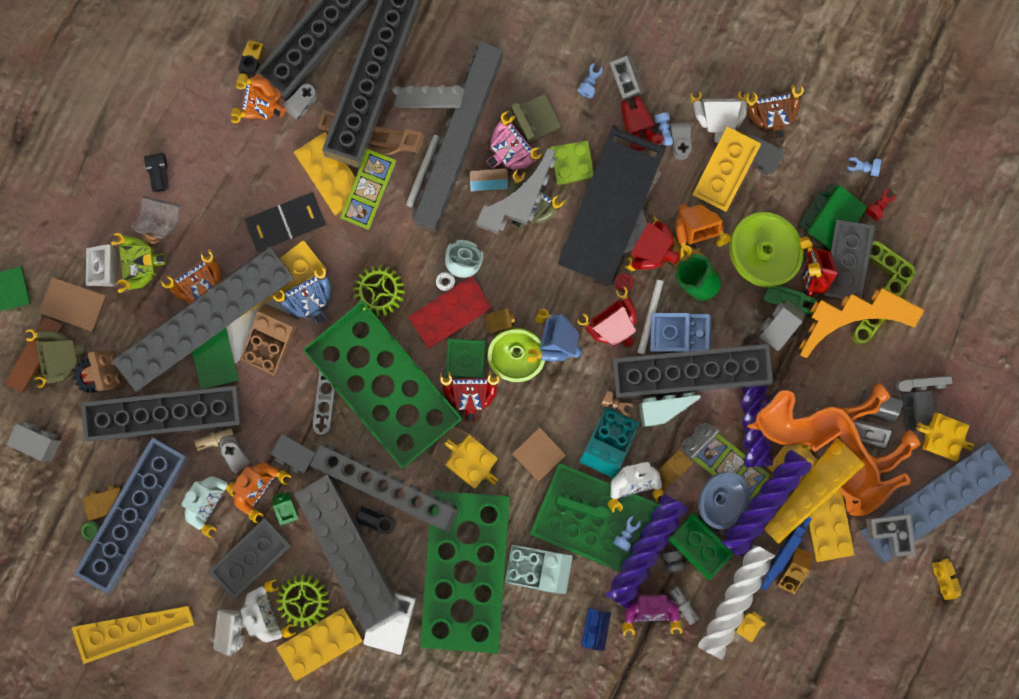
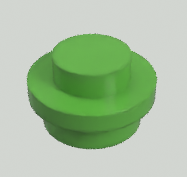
(90, 530)

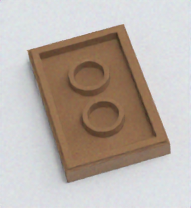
(72, 304)

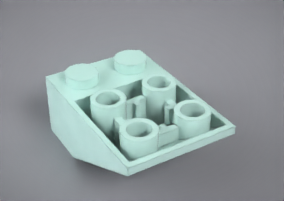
(661, 411)
(538, 569)

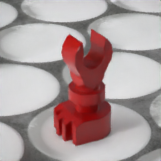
(875, 210)

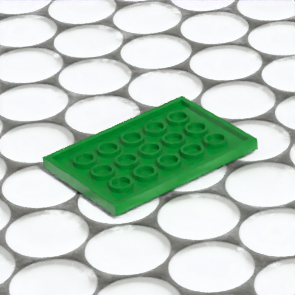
(583, 533)

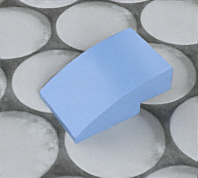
(680, 332)

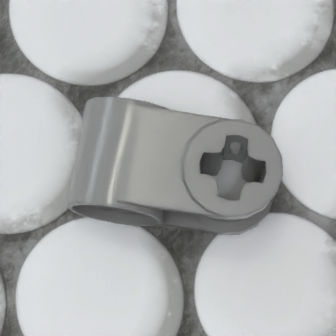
(299, 103)
(681, 138)
(235, 456)

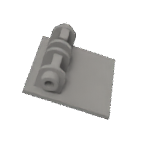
(703, 434)

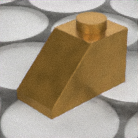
(674, 468)

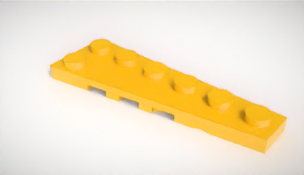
(301, 263)
(823, 480)
(115, 635)

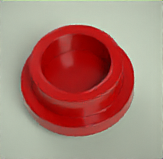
(623, 280)

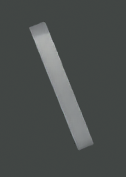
(321, 397)

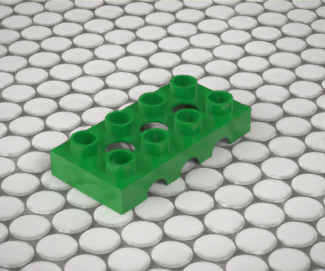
(403, 369)
(488, 573)

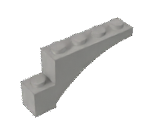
(520, 203)

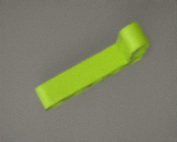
(895, 278)

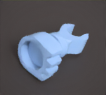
(587, 89)
(662, 120)
(874, 168)
(621, 542)

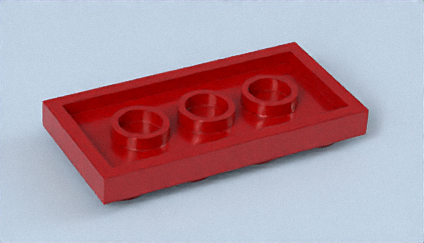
(450, 312)

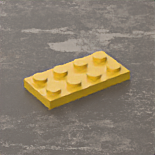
(726, 168)
(330, 176)
(830, 530)
(319, 644)

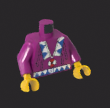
(652, 609)

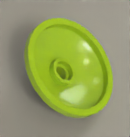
(511, 363)

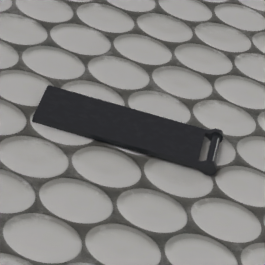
(611, 207)

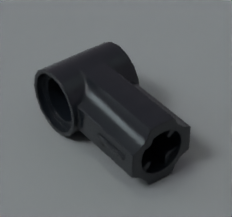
(156, 167)
(374, 520)

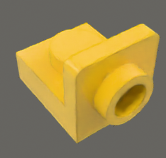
(750, 626)

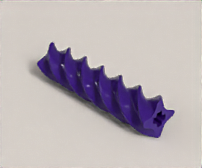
(755, 442)
(764, 506)
(646, 551)

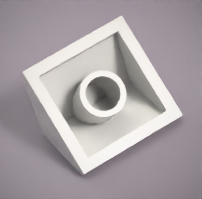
(101, 266)

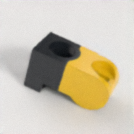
(251, 58)

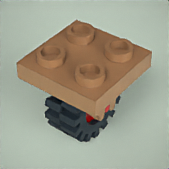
(98, 373)

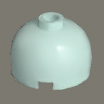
(463, 258)

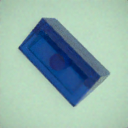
(596, 629)

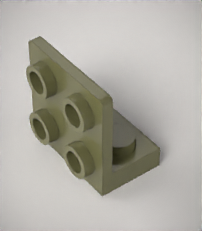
(535, 118)

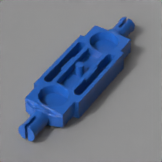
(785, 553)

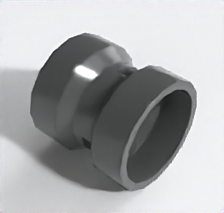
(672, 556)

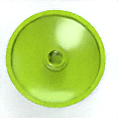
(766, 249)

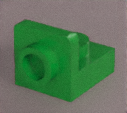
(284, 508)

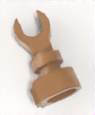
(607, 399)

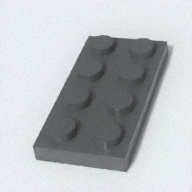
(851, 256)
(249, 558)

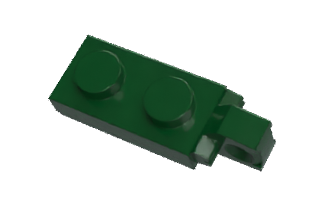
(815, 207)

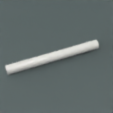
(423, 170)
(652, 309)

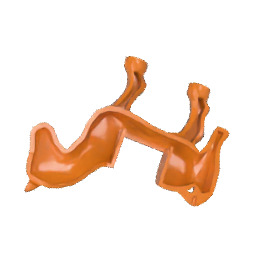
(828, 423)

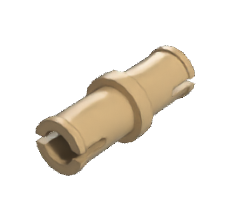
(213, 439)

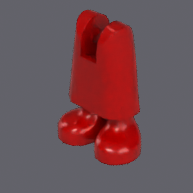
(639, 120)

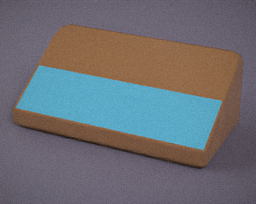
(488, 180)

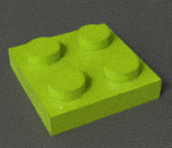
(572, 162)

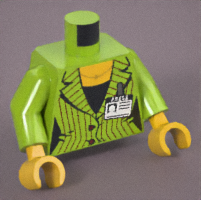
(137, 262)

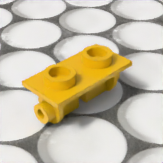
(949, 587)

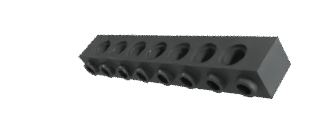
(323, 462)

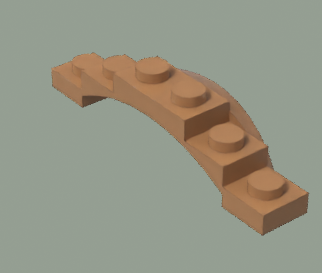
(383, 140)

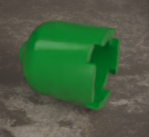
(698, 277)

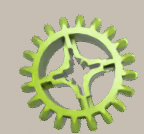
(375, 299)
(303, 591)

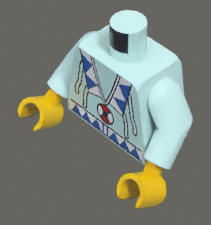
(201, 501)

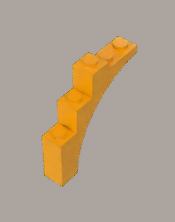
(884, 306)

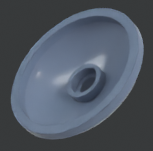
(731, 501)

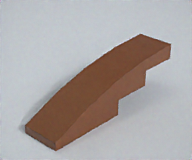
(28, 363)

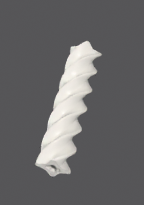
(737, 599)

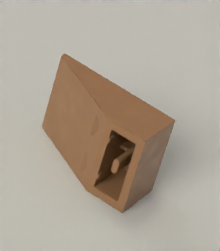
(269, 339)

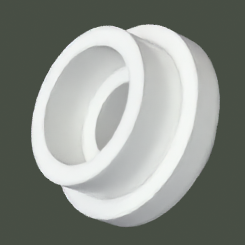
(443, 275)

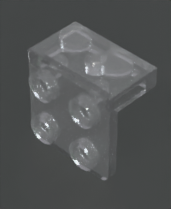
(157, 217)

